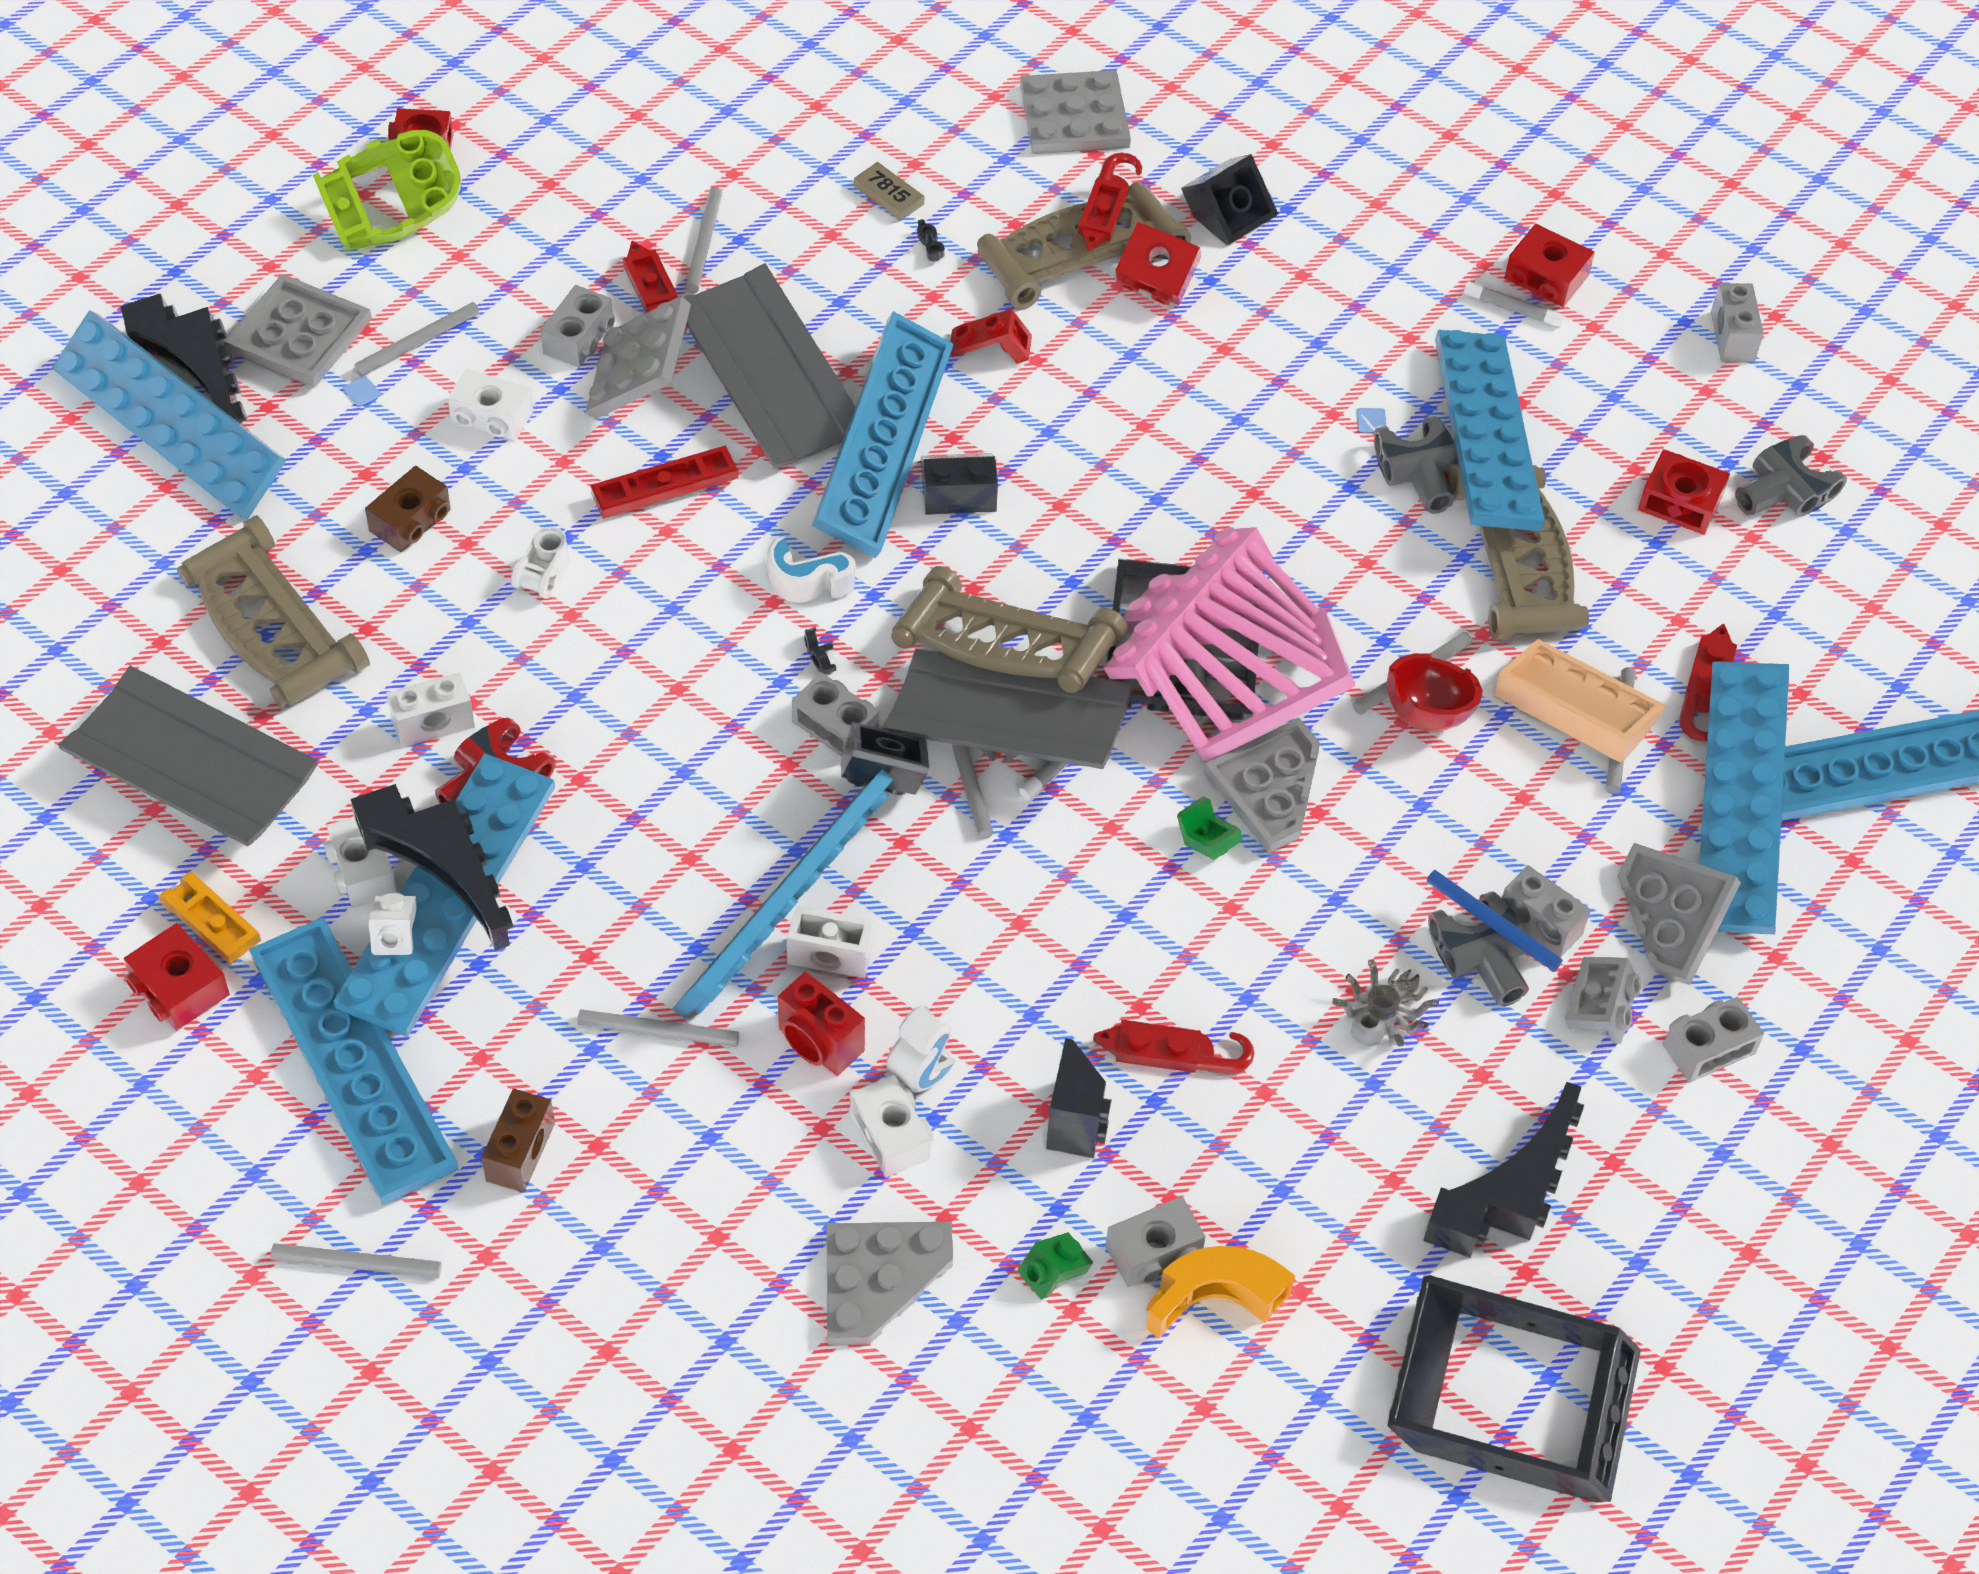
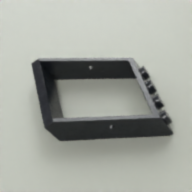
(1232, 709)
(1426, 1365)

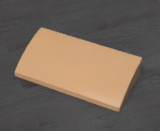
(1578, 700)

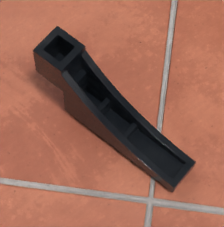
(189, 342)
(438, 844)
(1512, 1193)

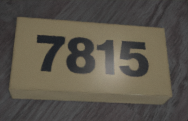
(889, 191)

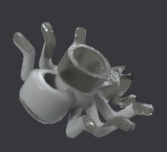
(1383, 1007)

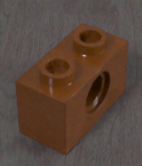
(408, 509)
(518, 1140)

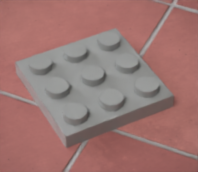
(1074, 112)
(298, 330)
(638, 357)

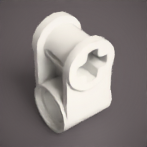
(542, 562)

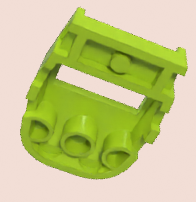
(422, 175)

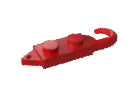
(1106, 201)
(648, 277)
(1711, 648)
(1171, 1048)

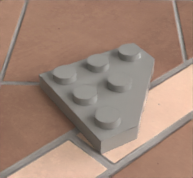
(1269, 782)
(1675, 908)
(880, 1273)

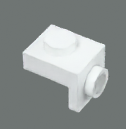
(392, 924)

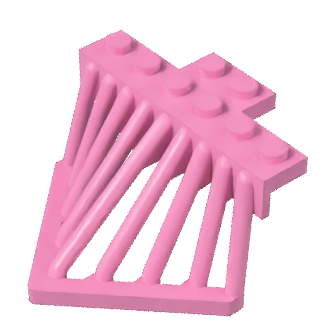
(1187, 611)

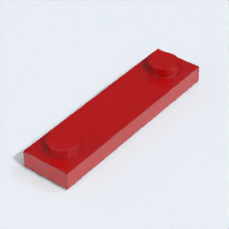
(664, 481)

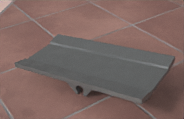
(770, 366)
(1008, 712)
(191, 756)

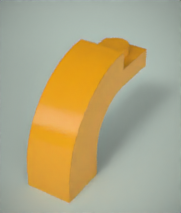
(1222, 1273)

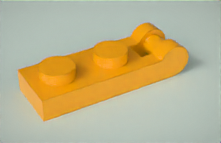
(210, 917)

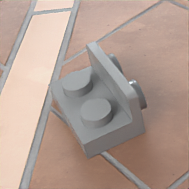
(1604, 996)

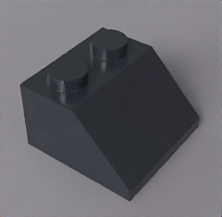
(1230, 199)
(959, 483)
(873, 749)
(1078, 1105)

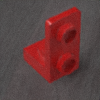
(998, 327)

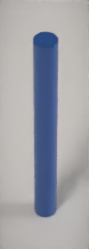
(1494, 920)

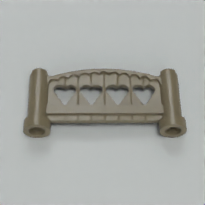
(1022, 274)
(245, 554)
(941, 601)
(1520, 609)

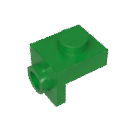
(1205, 831)
(1053, 1262)

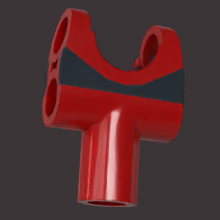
(491, 742)

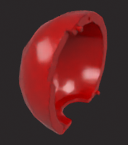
(1432, 692)

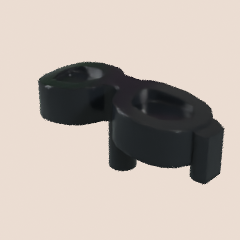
(928, 237)
(818, 653)

